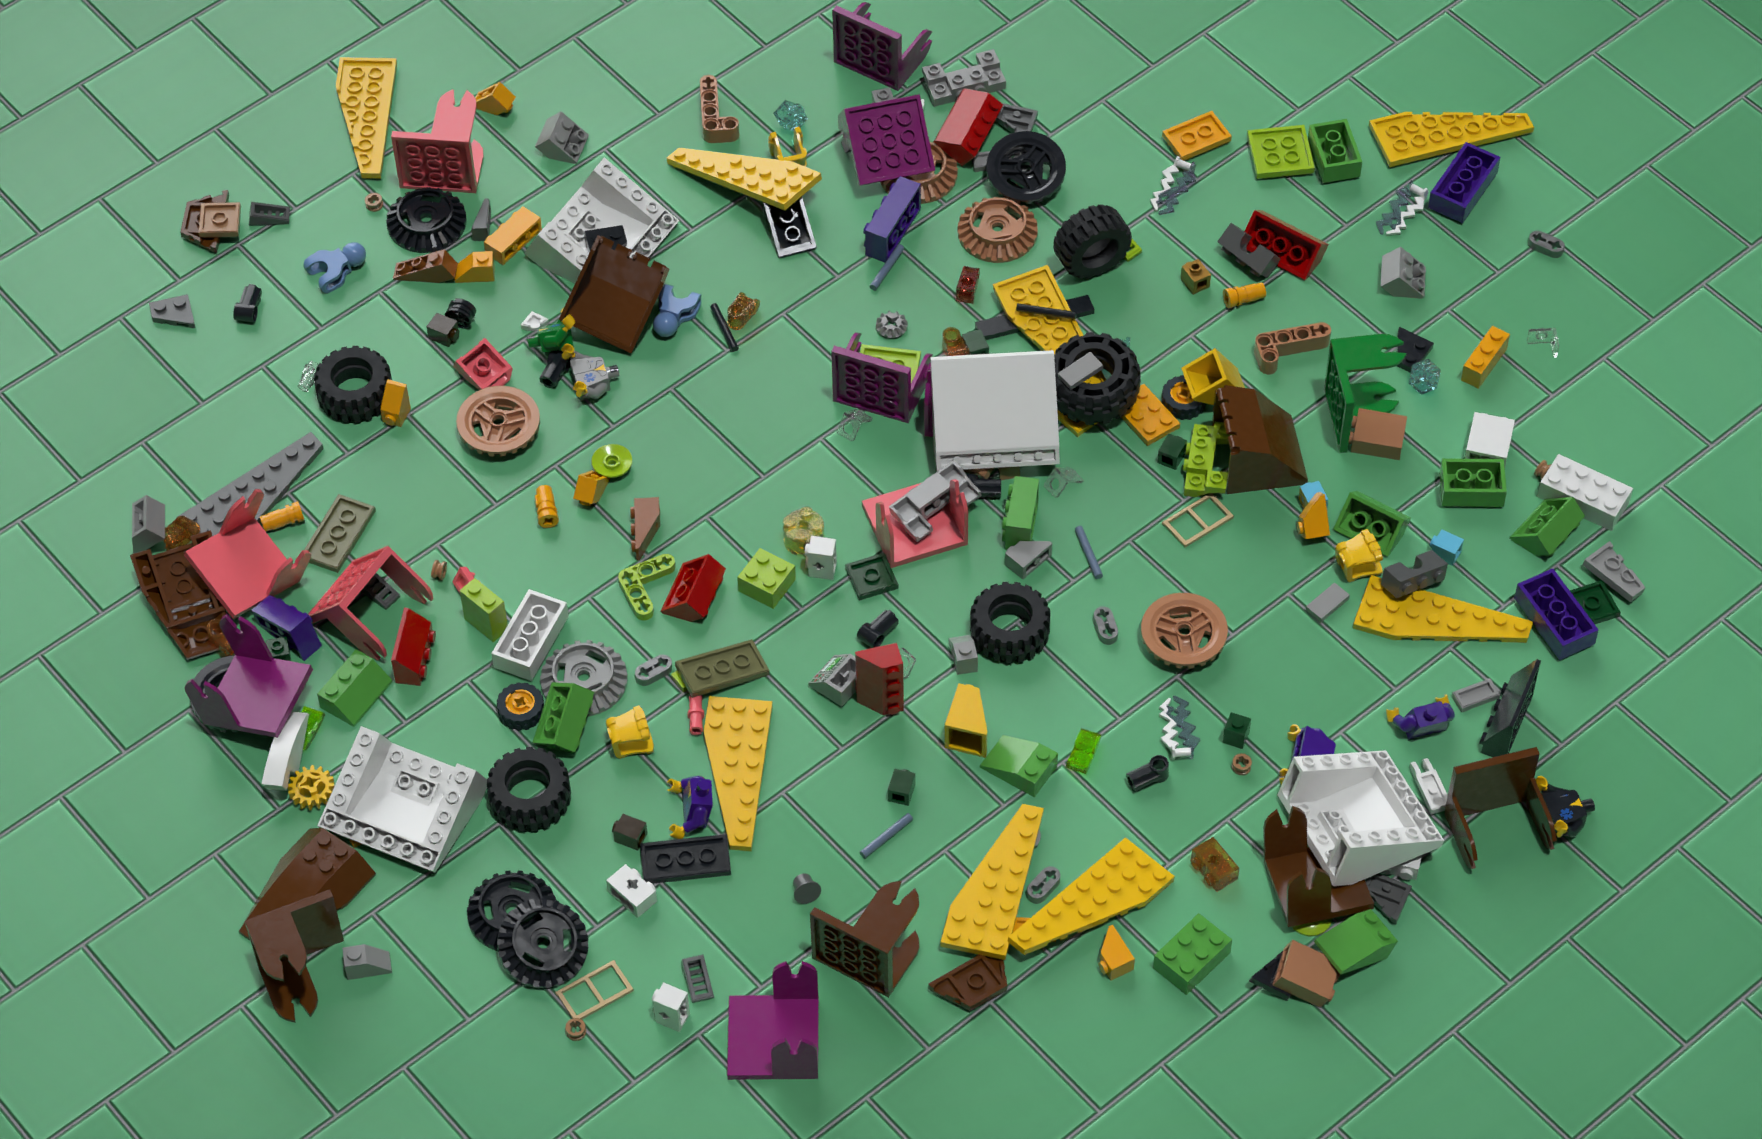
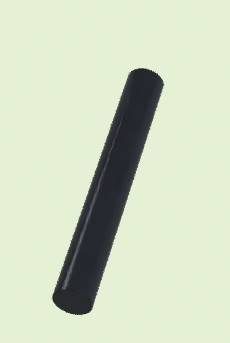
(1046, 311)
(724, 327)

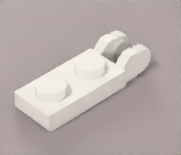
(1430, 786)

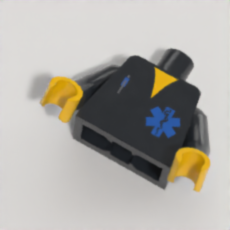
(1565, 808)

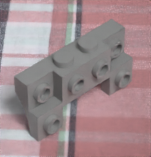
(946, 87)
(929, 498)

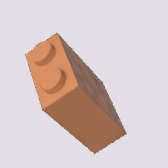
(1378, 434)
(1306, 974)

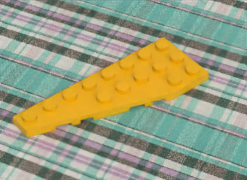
(366, 99)
(1039, 289)
(1110, 887)
(990, 900)

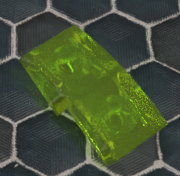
(314, 722)
(1083, 751)

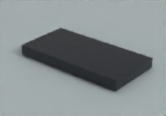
(685, 859)

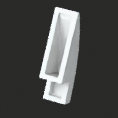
(286, 752)

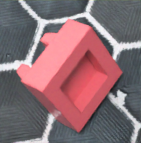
(462, 578)

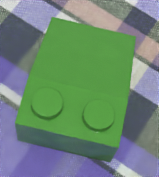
(1021, 763)
(1357, 942)

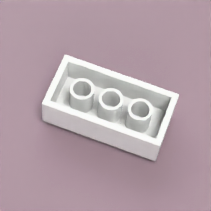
(1597, 495)
(530, 635)

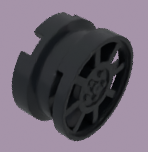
(461, 311)

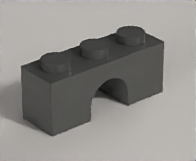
(1235, 241)
(1427, 570)

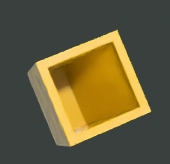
(1209, 374)
(966, 722)

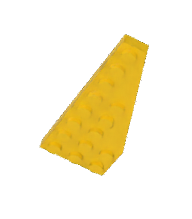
(1419, 136)
(764, 179)
(1434, 617)
(737, 746)

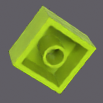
(766, 578)

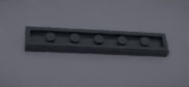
(1002, 326)

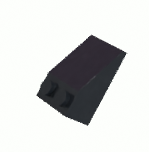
(789, 228)

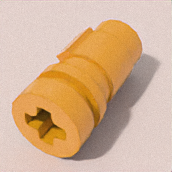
(1244, 294)
(545, 503)
(282, 517)

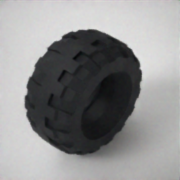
(1102, 400)

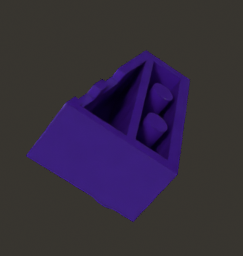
(286, 621)

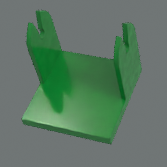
(1345, 399)

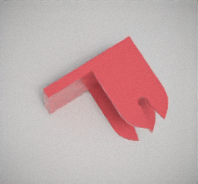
(446, 155)
(948, 526)
(243, 561)
(348, 585)

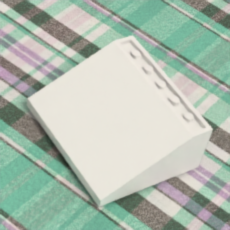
(601, 202)
(995, 410)
(401, 801)
(1358, 813)

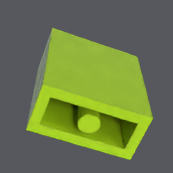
(483, 609)

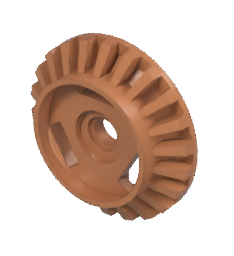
(933, 186)
(997, 246)
(494, 404)
(1200, 617)

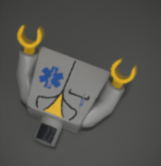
(589, 373)

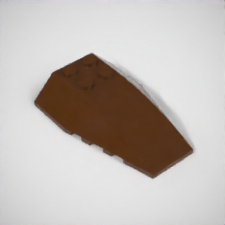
(180, 596)
(311, 867)

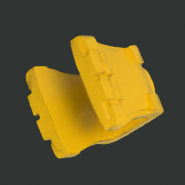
(775, 150)
(1359, 556)
(630, 733)

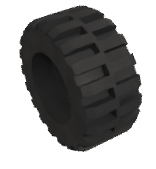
(1092, 241)
(346, 365)
(1014, 600)
(536, 811)

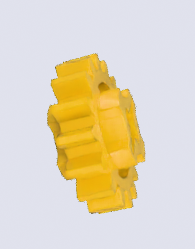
(311, 787)

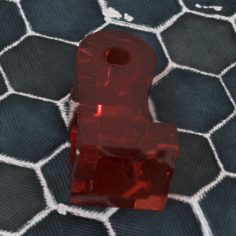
(967, 285)

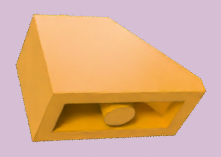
(495, 99)
(476, 268)
(395, 403)
(590, 487)
(1314, 518)
(1115, 955)

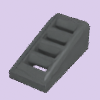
(262, 214)
(481, 225)
(380, 584)
(692, 962)

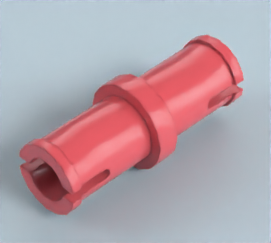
(695, 715)

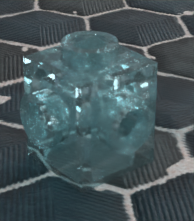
(790, 115)
(1424, 376)

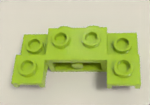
(1199, 466)

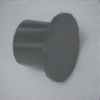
(806, 889)

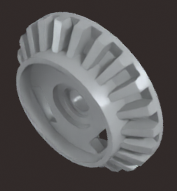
(610, 675)

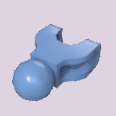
(335, 264)
(674, 310)

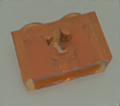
(1214, 864)

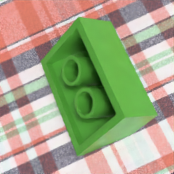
(1382, 521)
(1548, 526)
(354, 688)
(563, 717)

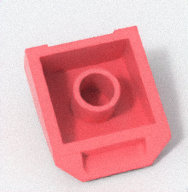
(484, 366)

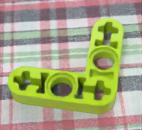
(638, 579)

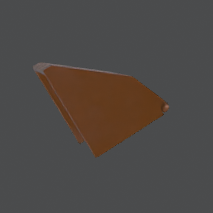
(615, 294)
(1262, 444)

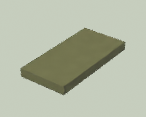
(339, 532)
(722, 668)

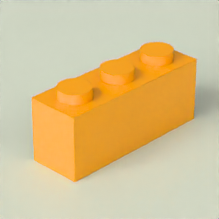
(513, 235)
(1485, 357)

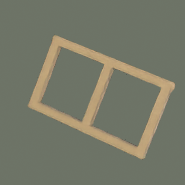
(1206, 529)
(602, 1003)

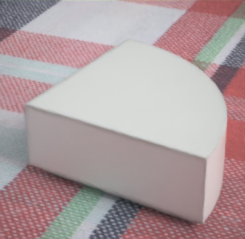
(534, 321)

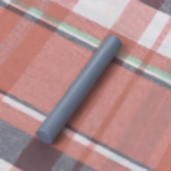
(886, 267)
(1088, 552)
(886, 835)

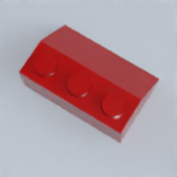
(694, 589)
(412, 648)

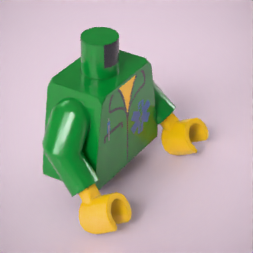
(553, 336)

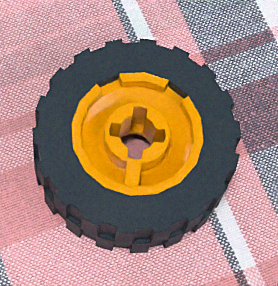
(1179, 401)
(528, 712)

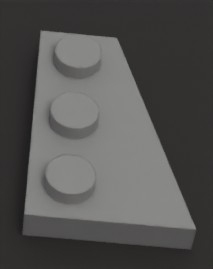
(1612, 570)

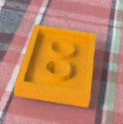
(1196, 135)
(1150, 417)

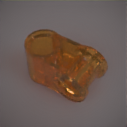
(741, 311)
(953, 343)
(180, 532)
(219, 640)

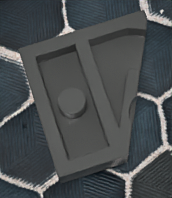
(1017, 118)
(1388, 895)

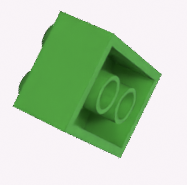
(1334, 150)
(1472, 482)
(1020, 511)
(1192, 954)

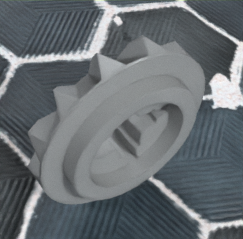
(890, 330)

